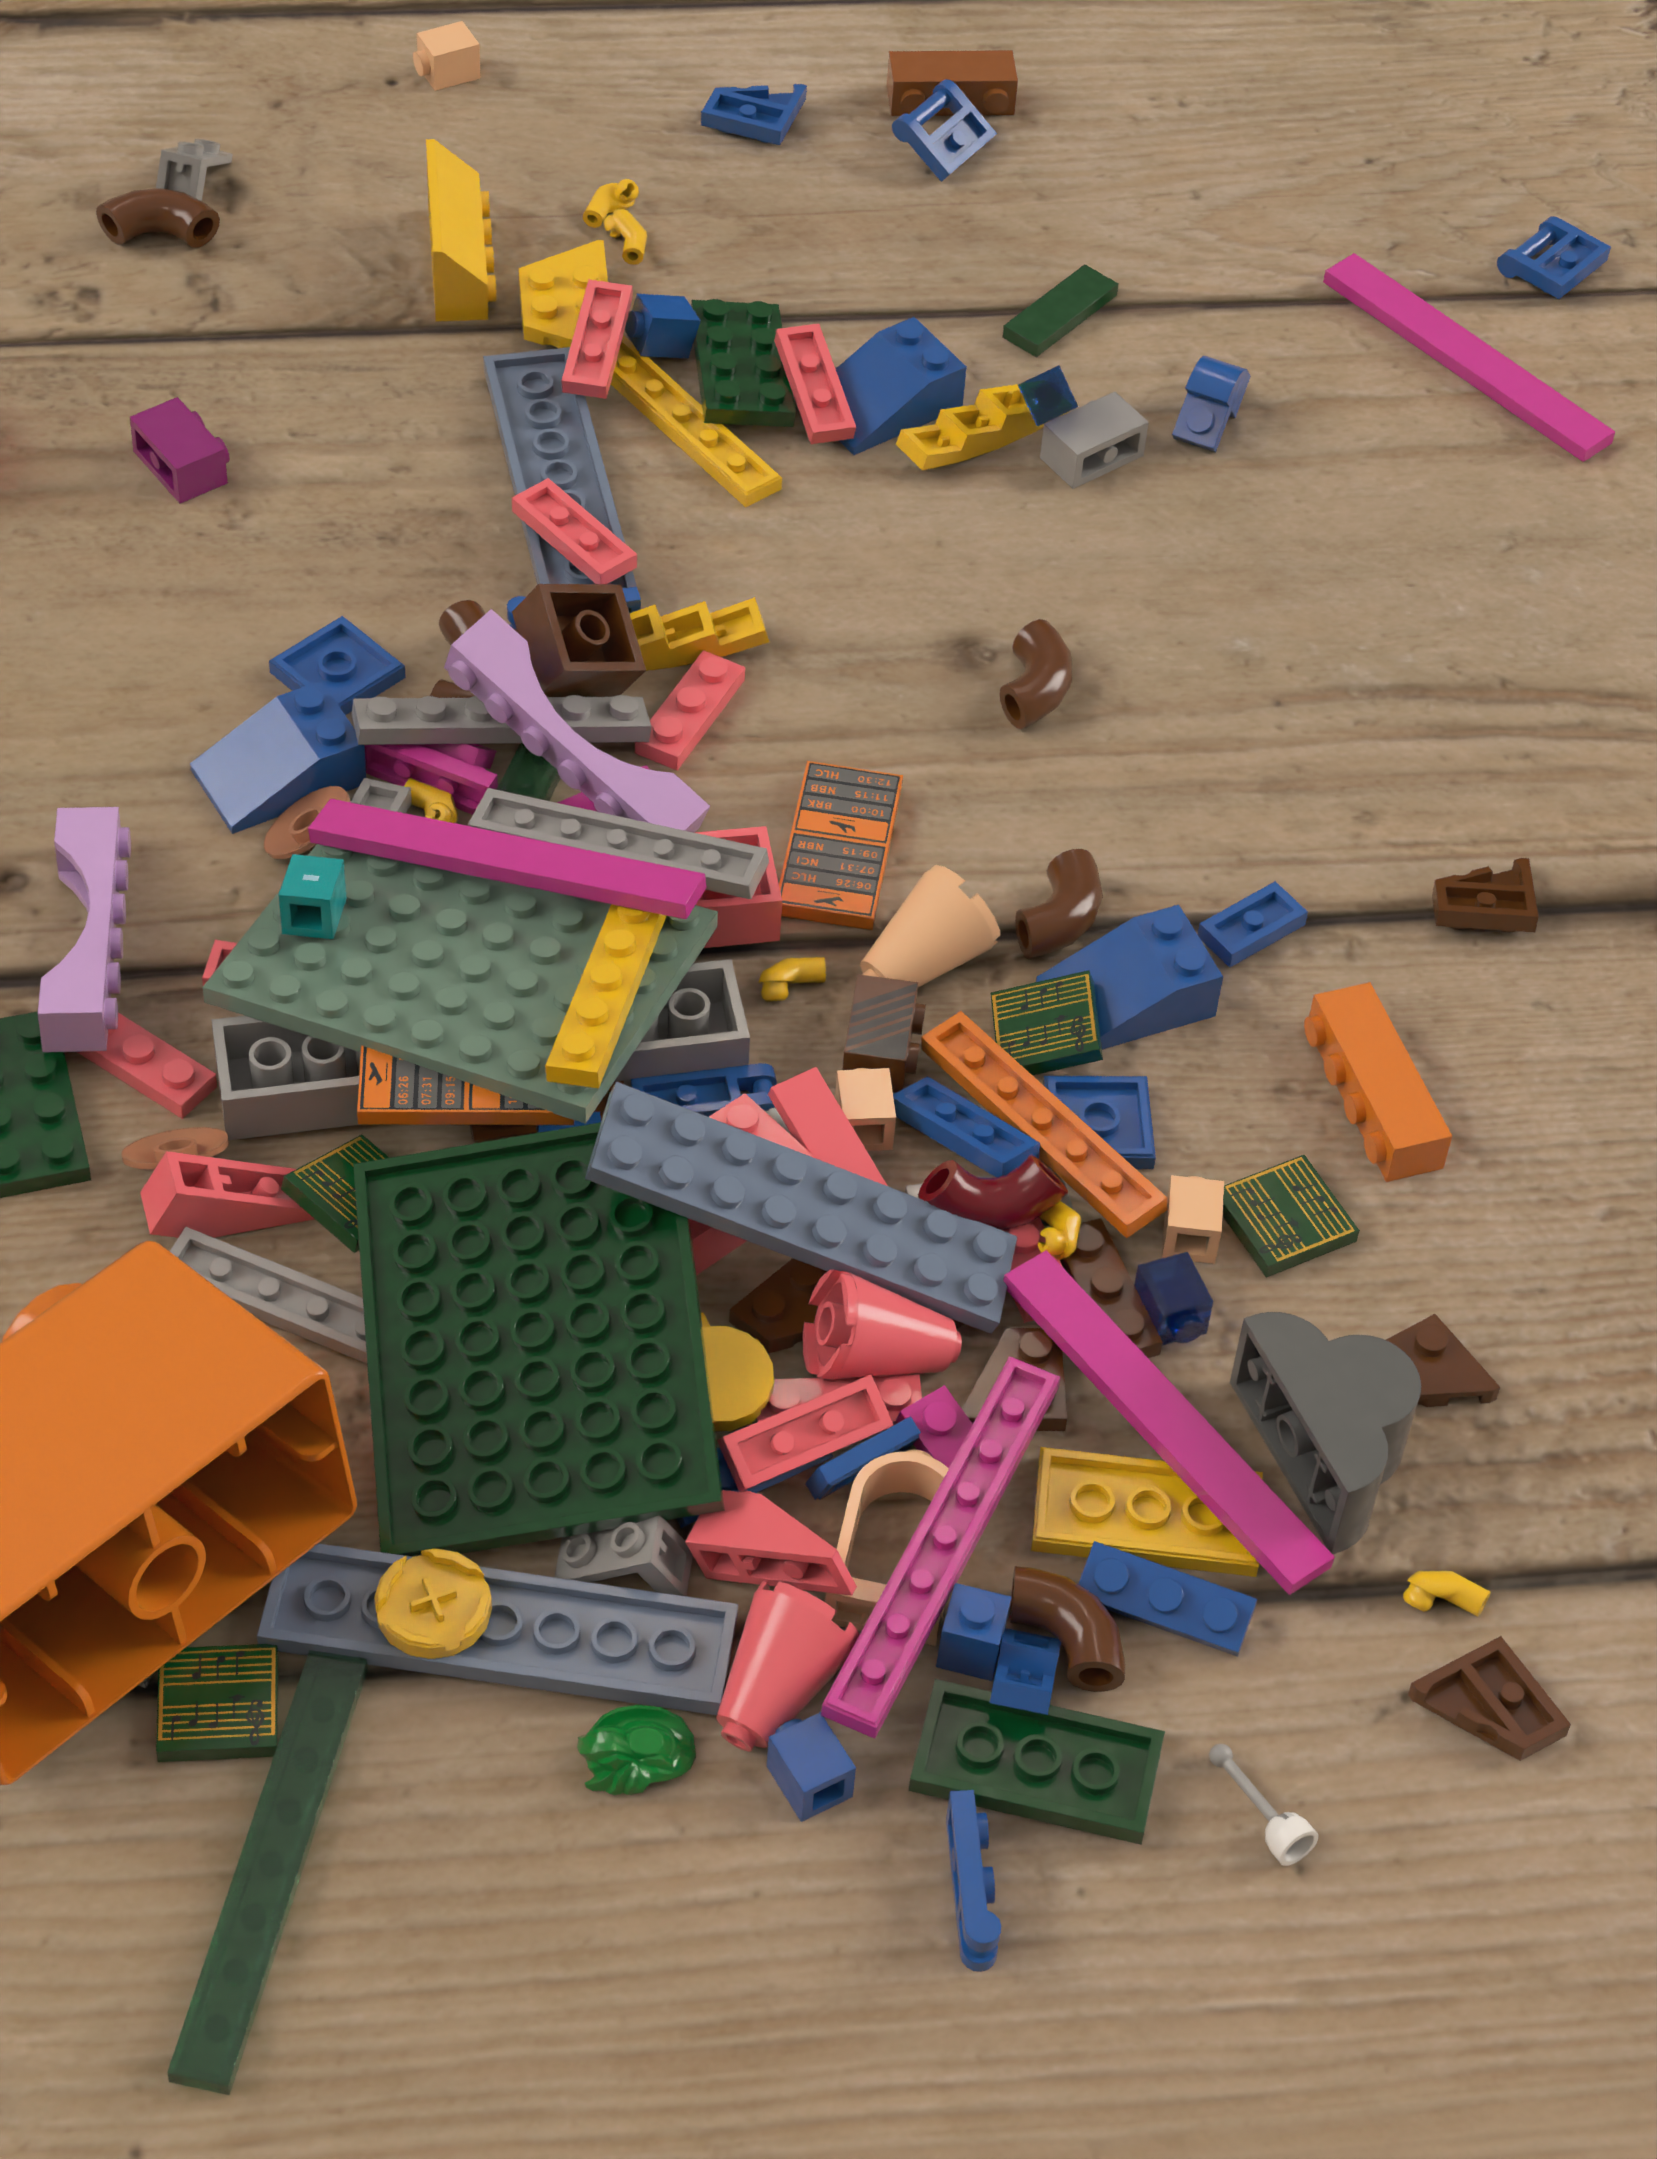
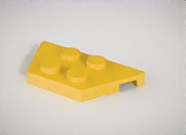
(555, 291)

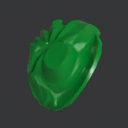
(636, 1748)

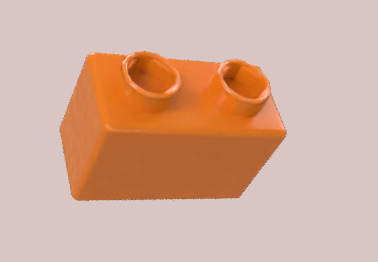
(148, 1484)

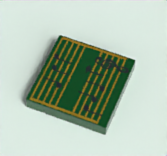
(1049, 1023)
(328, 1188)
(1286, 1216)
(218, 1703)

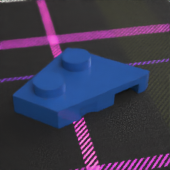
(753, 111)

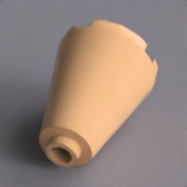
(932, 931)

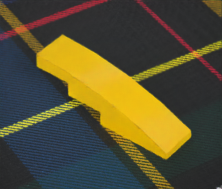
(971, 430)
(684, 634)

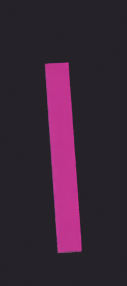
(1469, 357)
(508, 858)
(1169, 1423)
(940, 1548)

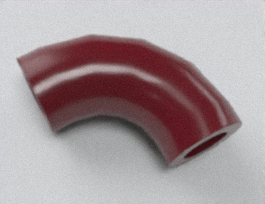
(995, 1201)

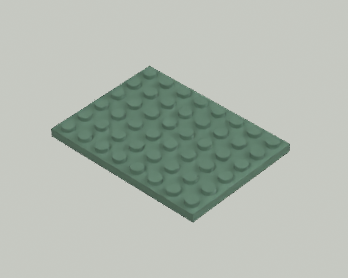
(449, 975)

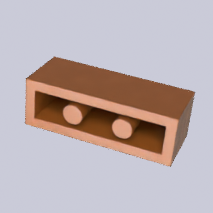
(983, 76)

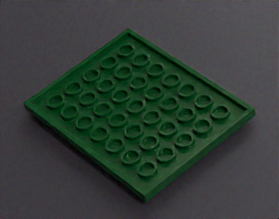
(528, 1348)

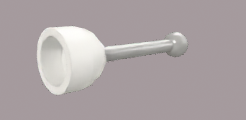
(1286, 1834)

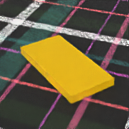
(1130, 1507)

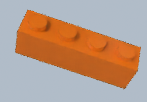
(1377, 1082)

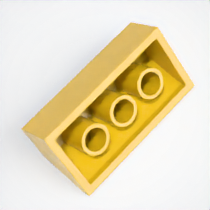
(458, 237)

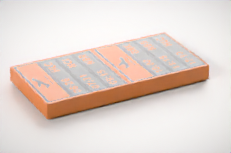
(839, 845)
(414, 1095)

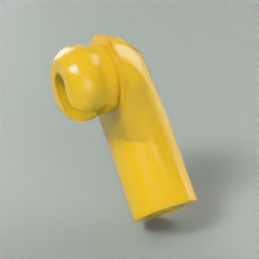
(610, 198)
(635, 236)
(435, 802)
(790, 970)
(1063, 1233)
(1447, 1585)

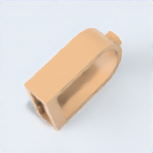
(890, 1473)

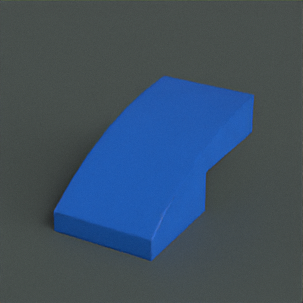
(1025, 1671)

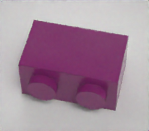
(179, 449)

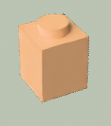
(447, 56)
(868, 1105)
(1193, 1218)

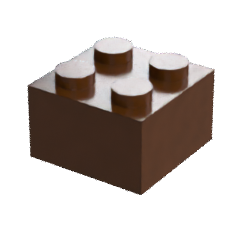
(580, 639)

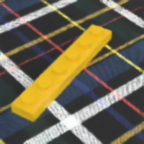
(603, 997)

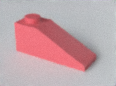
(216, 1196)
(764, 1543)

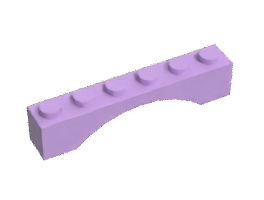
(498, 670)
(76, 993)

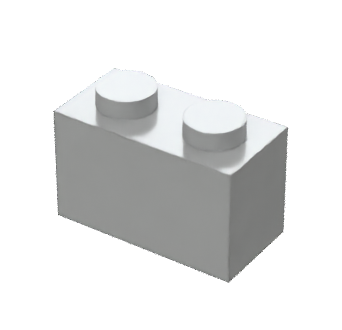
(1093, 439)

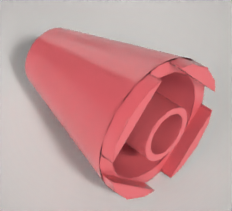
(874, 1332)
(780, 1663)

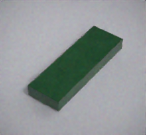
(1060, 310)

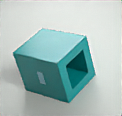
(312, 896)

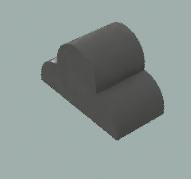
(1327, 1414)

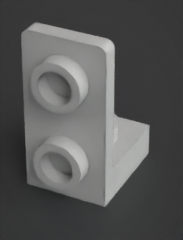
(186, 166)
(642, 1548)

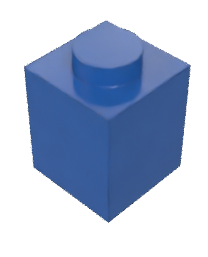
(662, 326)
(973, 1631)
(810, 1766)

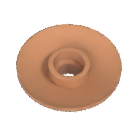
(290, 830)
(199, 1141)

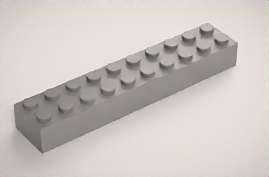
(297, 1083)

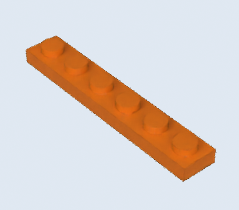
(1065, 1140)

